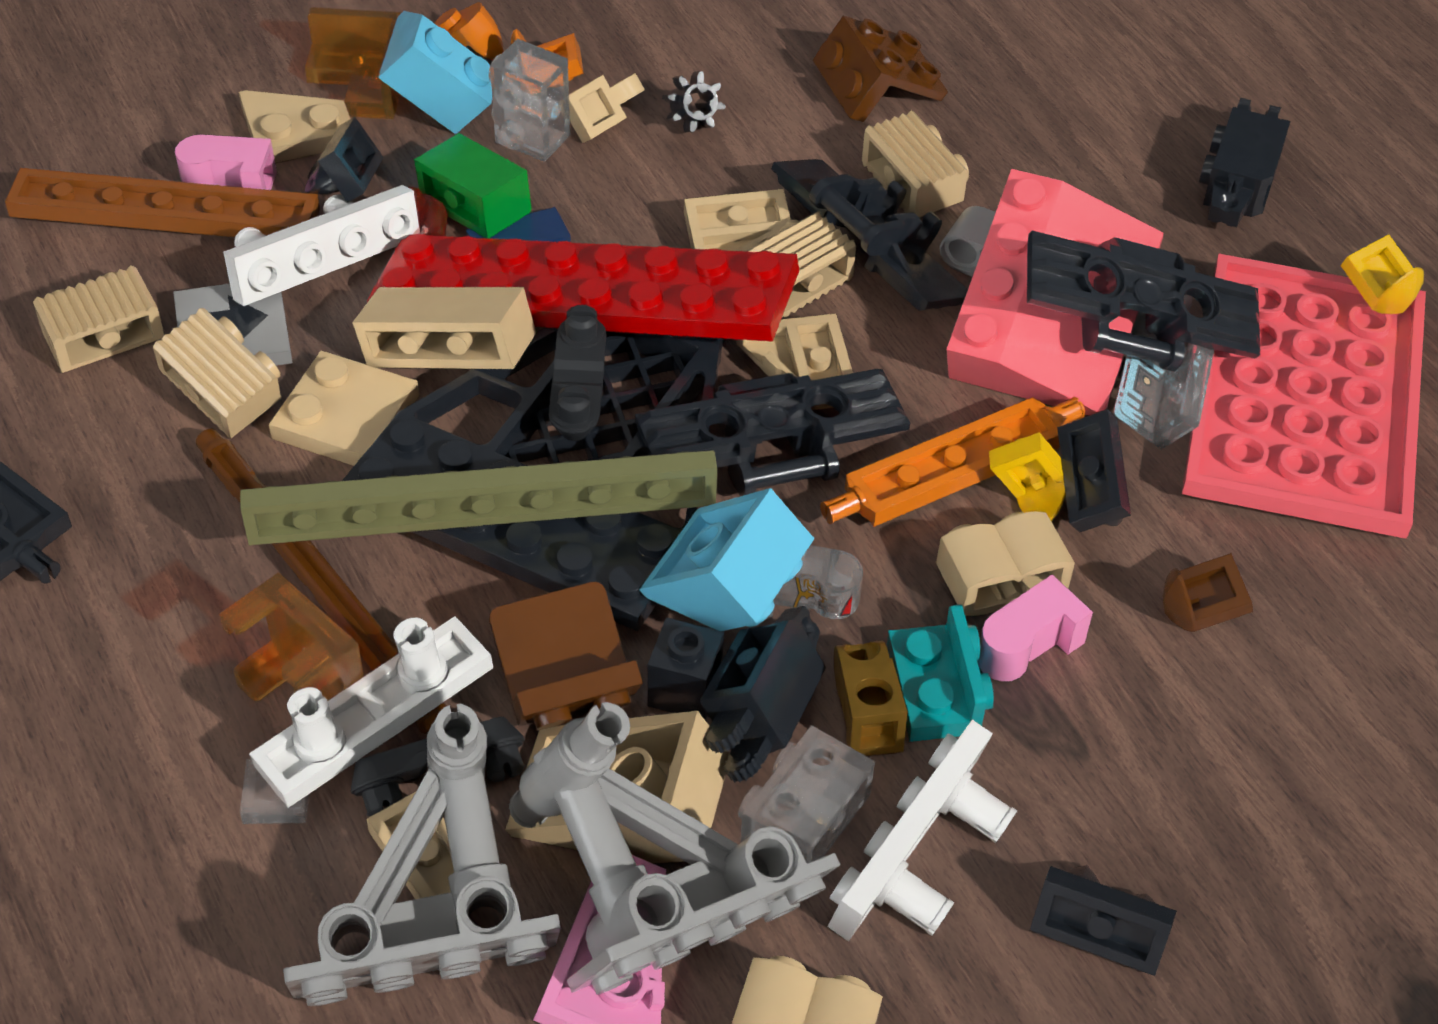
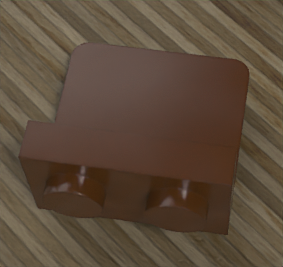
(865, 59)
(562, 655)

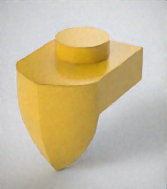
(1384, 276)
(1031, 473)

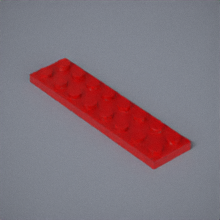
(628, 286)

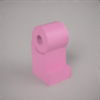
(226, 161)
(1030, 627)

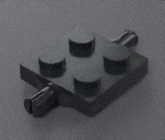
(27, 526)

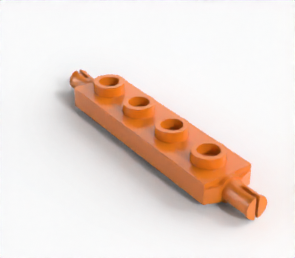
(945, 462)

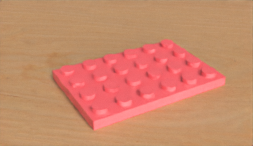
(1324, 411)

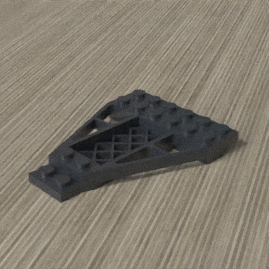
(556, 552)

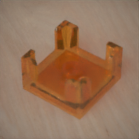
(303, 647)

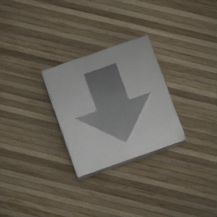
(260, 322)

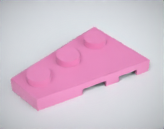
(630, 1003)

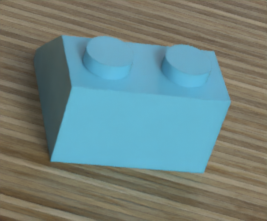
(436, 72)
(731, 561)

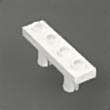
(320, 245)
(365, 715)
(886, 873)

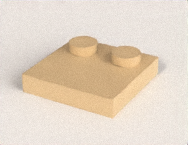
(341, 407)

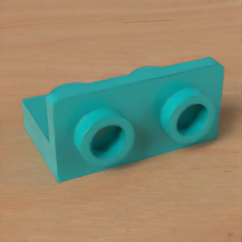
(940, 677)

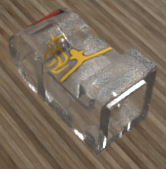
(826, 582)

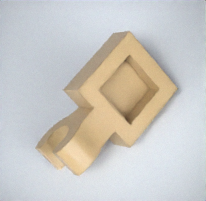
(598, 107)

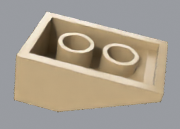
(665, 758)

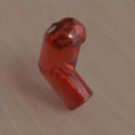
(431, 214)

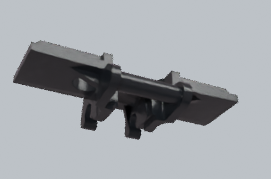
(892, 240)
(1146, 282)
(773, 410)

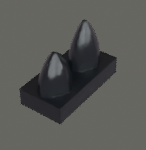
(345, 163)
(1094, 471)
(1102, 919)

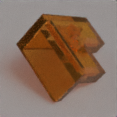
(350, 51)

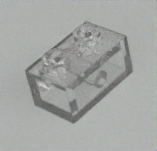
(530, 99)
(811, 793)

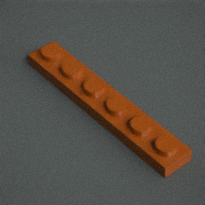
(155, 203)

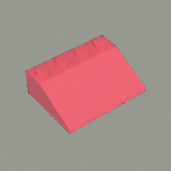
(1024, 346)

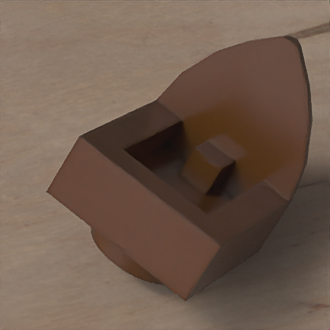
(1206, 594)

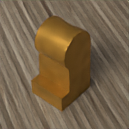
(870, 698)

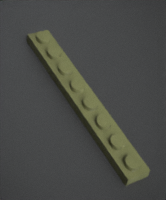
(478, 497)

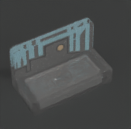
(1164, 402)

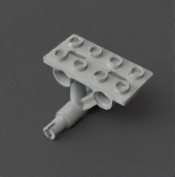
(654, 915)
(434, 929)

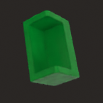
(474, 185)

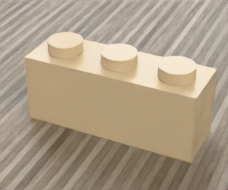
(445, 327)

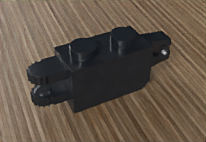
(1244, 163)
(762, 690)

